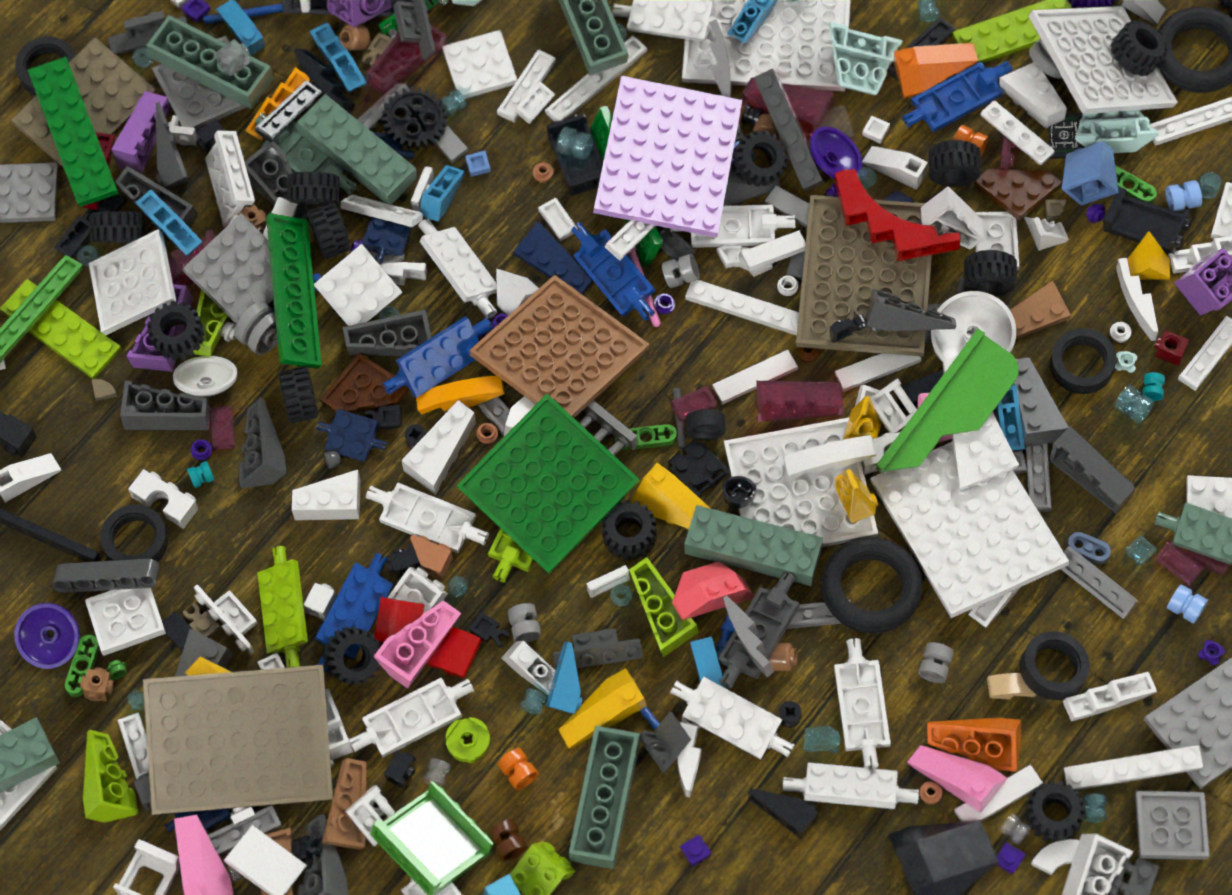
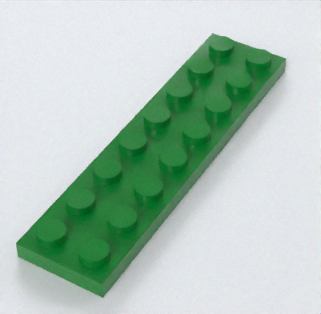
(600, 130)
(72, 132)
(293, 291)

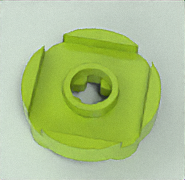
(467, 752)

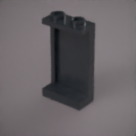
(578, 174)
(1134, 218)

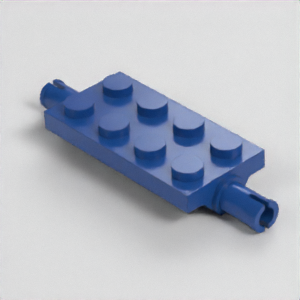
(957, 96)
(617, 279)
(437, 357)
(355, 604)

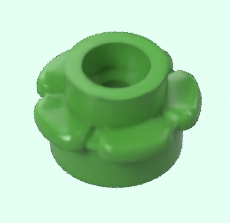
(117, 669)

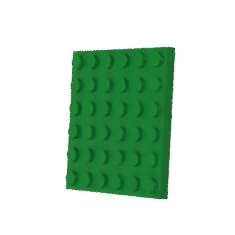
(548, 483)

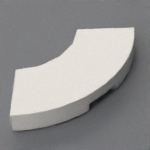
(732, 257)
(1056, 855)

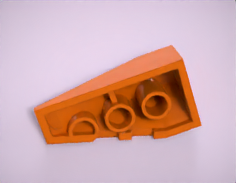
(928, 65)
(984, 740)

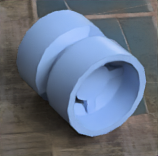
(1186, 195)
(1186, 603)

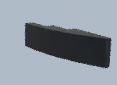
(320, 75)
(79, 232)

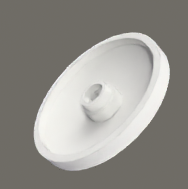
(971, 312)

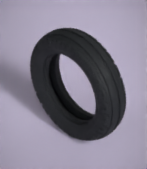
(1187, 78)
(860, 619)

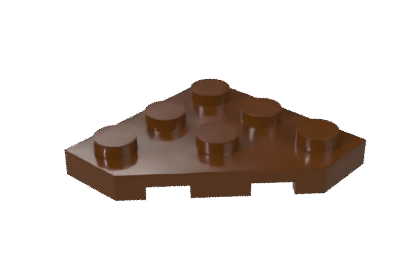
(1018, 189)
(361, 388)

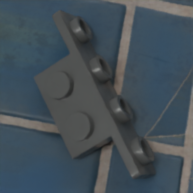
(414, 25)
(138, 32)
(602, 648)

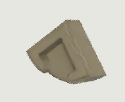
(1054, 208)
(103, 389)

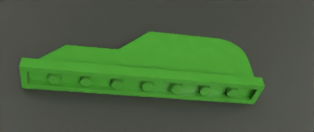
(957, 402)

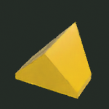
(1149, 260)
(863, 420)

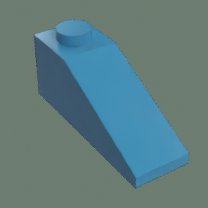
(241, 26)
(441, 192)
(1009, 419)
(565, 685)

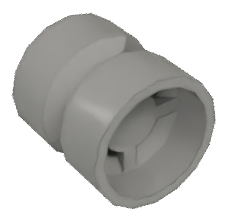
(687, 268)
(524, 622)
(935, 662)

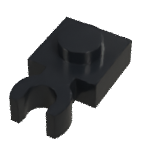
(845, 328)
(388, 416)
(487, 629)
(305, 847)

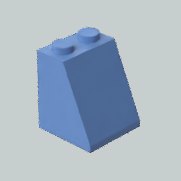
(1090, 173)

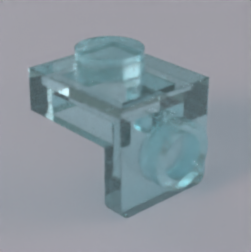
(821, 739)

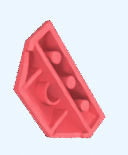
(704, 588)

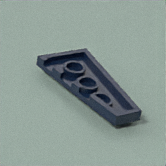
(551, 259)

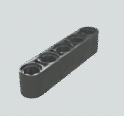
(106, 575)

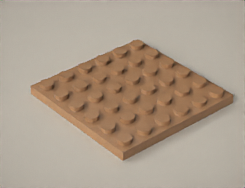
(559, 347)

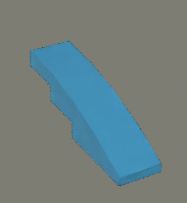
(338, 57)
(169, 223)
(706, 660)

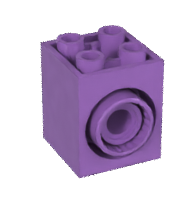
(357, 11)
(1208, 282)

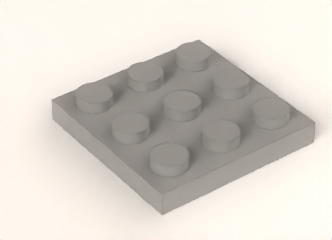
(28, 192)
(1171, 825)

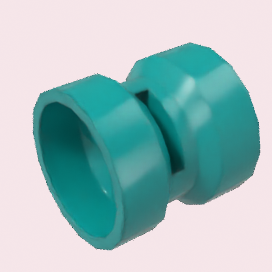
(1153, 386)
(196, 477)

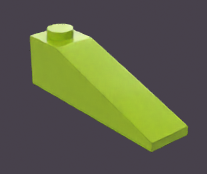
(105, 788)

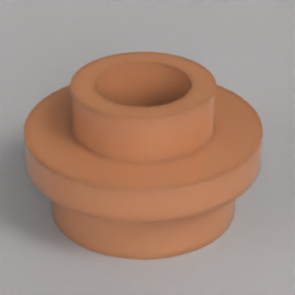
(543, 177)
(487, 427)
(930, 799)

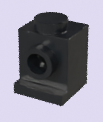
(206, 135)
(402, 560)
(400, 769)

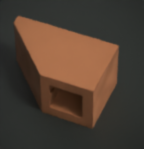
(432, 557)

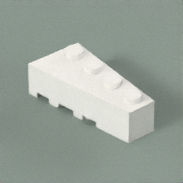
(440, 447)
(1095, 866)

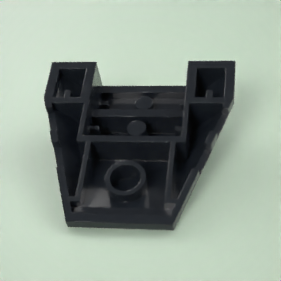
(944, 856)

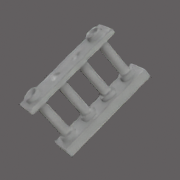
(609, 425)

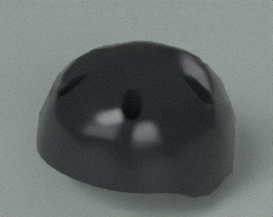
(739, 496)

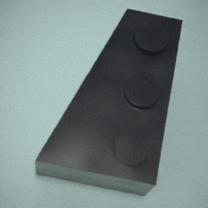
(15, 435)

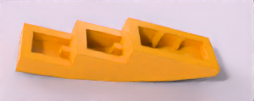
(283, 91)
(468, 391)

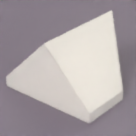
(1046, 233)
(512, 290)

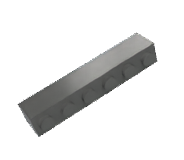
(789, 129)

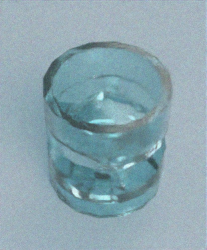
(576, 144)
(1134, 404)

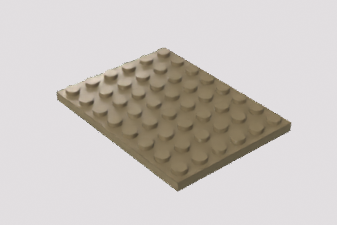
(845, 268)
(237, 739)

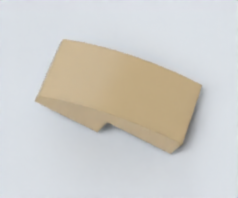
(1008, 685)

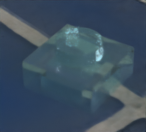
(1140, 550)

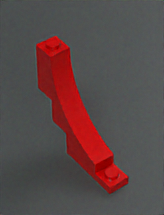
(908, 238)

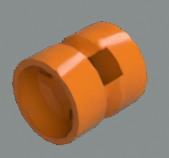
(966, 134)
(516, 766)

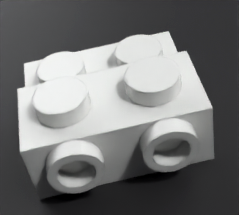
(418, 588)

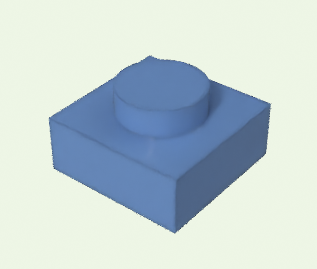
(478, 163)

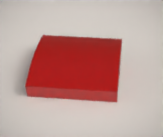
(394, 616)
(455, 652)

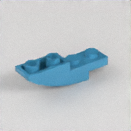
(751, 19)

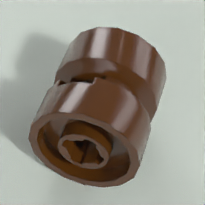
(507, 838)

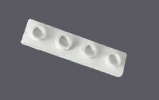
(1017, 132)
(232, 614)

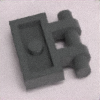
(1141, 878)

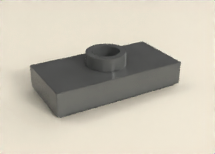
(674, 245)

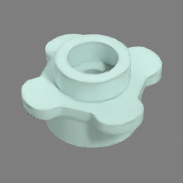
(1125, 356)

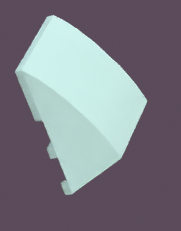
(861, 58)
(1120, 130)

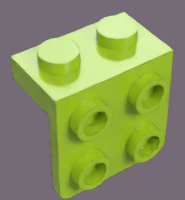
(541, 870)

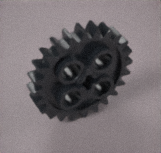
(429, 109)

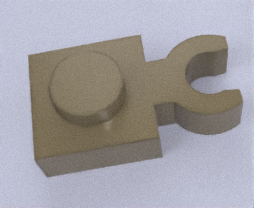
(376, 48)
(202, 623)

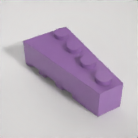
(139, 133)
(144, 354)

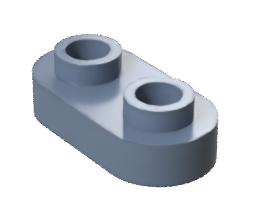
(1089, 547)

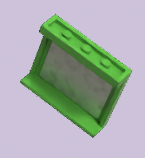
(432, 840)

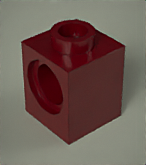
(1171, 355)

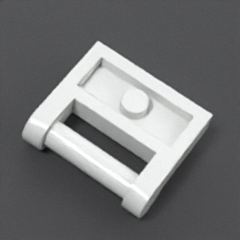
(889, 411)
(364, 815)

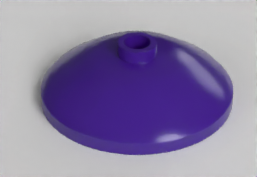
(834, 151)
(33, 637)

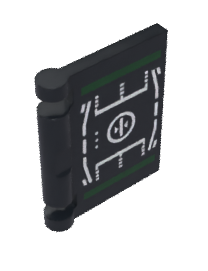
(1063, 136)

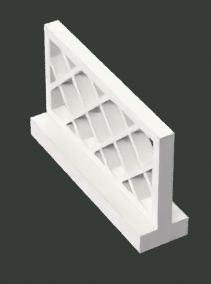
(229, 175)

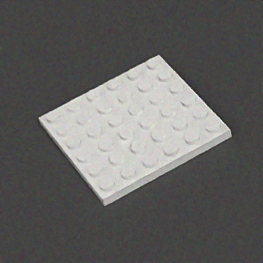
(1082, 53)
(801, 502)

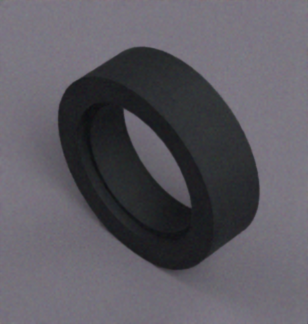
(34, 49)
(1079, 384)
(134, 513)
(1068, 646)

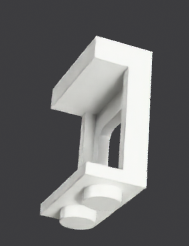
(153, 858)

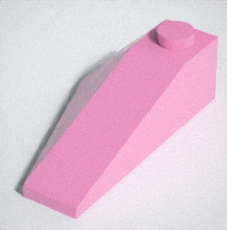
(411, 648)
(962, 777)
(199, 862)

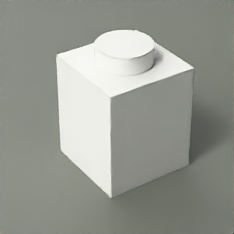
(319, 600)

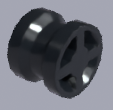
(751, 114)
(414, 430)
(790, 719)

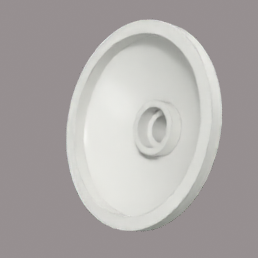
(205, 375)

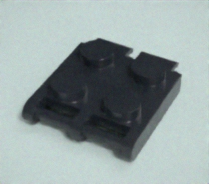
(697, 467)

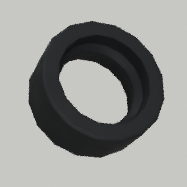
(705, 424)

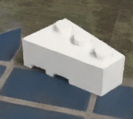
(1035, 94)
(953, 215)
(328, 499)

